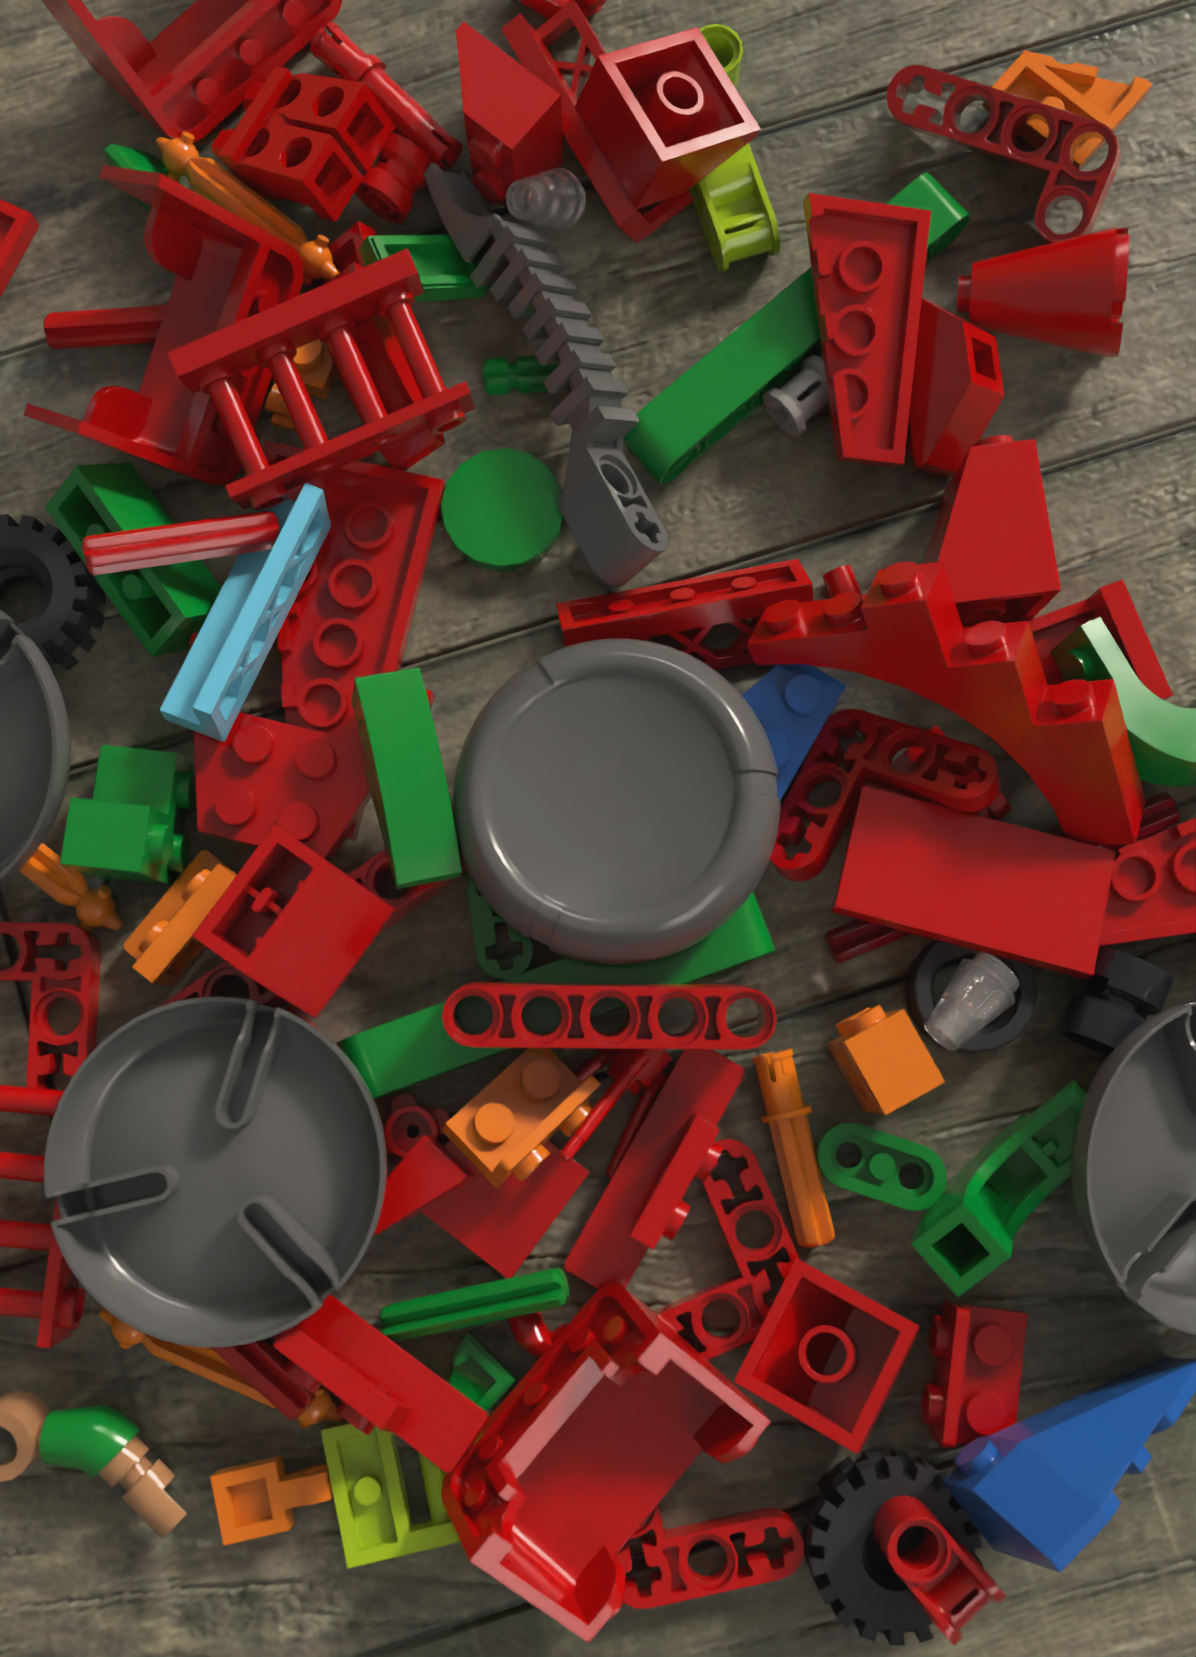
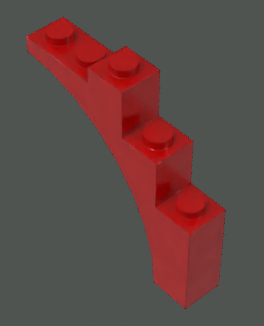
(989, 674)

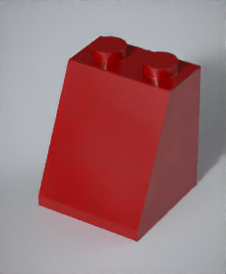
(996, 534)

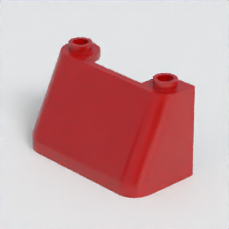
(589, 1455)

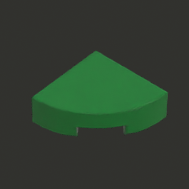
(479, 1372)

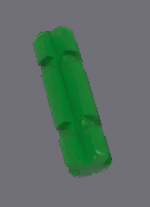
(524, 374)

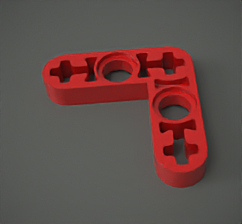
(873, 762)
(52, 984)
(745, 1288)
(671, 1547)

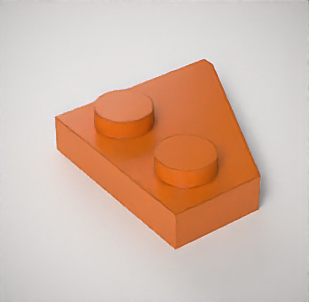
(1072, 89)

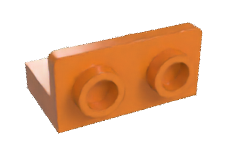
(164, 938)
(519, 1113)

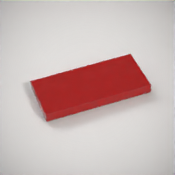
(974, 882)

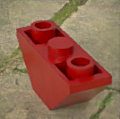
(952, 389)

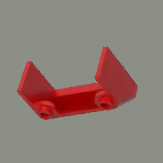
(200, 61)
(222, 276)

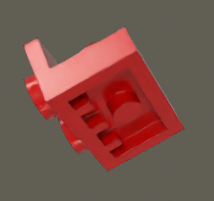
(975, 1371)

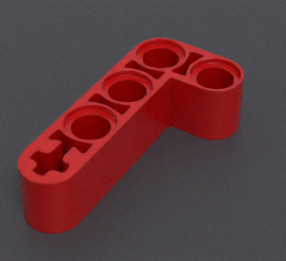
(999, 138)

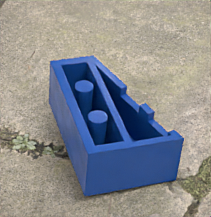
(793, 708)

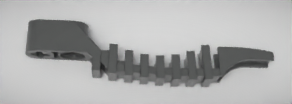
(601, 491)

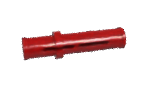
(409, 118)

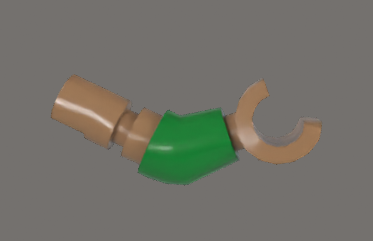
(92, 1441)

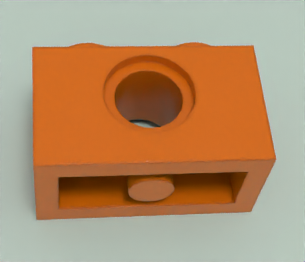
(883, 1059)

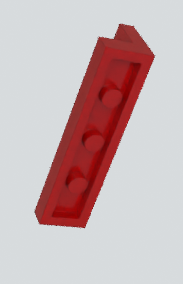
(534, 55)
(686, 606)

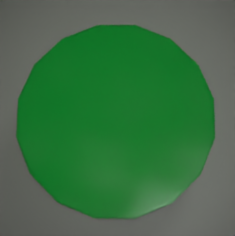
(502, 509)

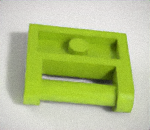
(374, 1499)

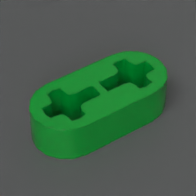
(485, 937)

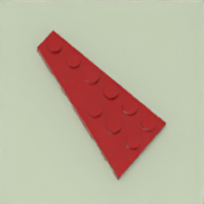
(358, 592)

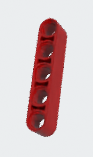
(639, 1031)

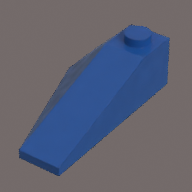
(1052, 1477)

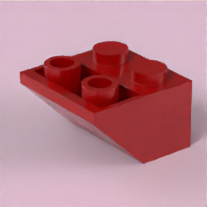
(293, 922)

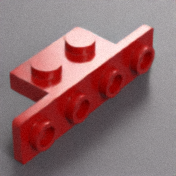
(657, 1170)
(380, 1384)

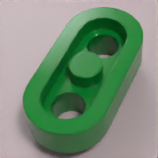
(879, 1165)

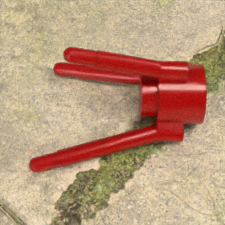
(630, 1072)

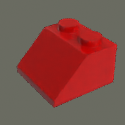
(664, 115)
(508, 117)
(827, 1355)

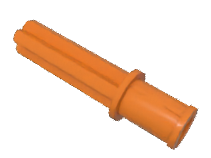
(794, 1147)

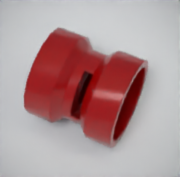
(394, 179)

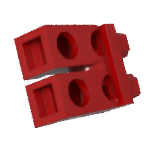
(305, 139)

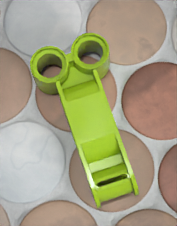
(732, 197)

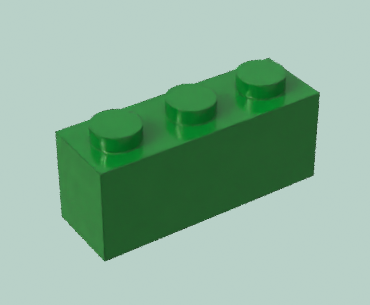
(157, 601)

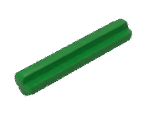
(475, 1305)

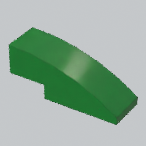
(406, 777)

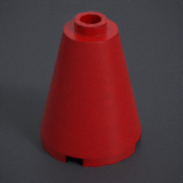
(1054, 292)

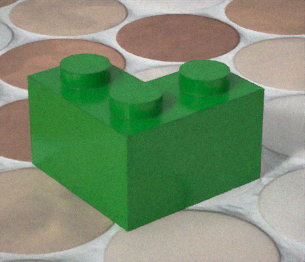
(134, 819)

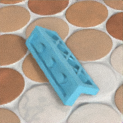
(247, 620)

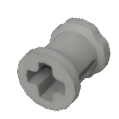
(783, 402)

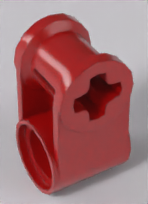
(939, 1571)

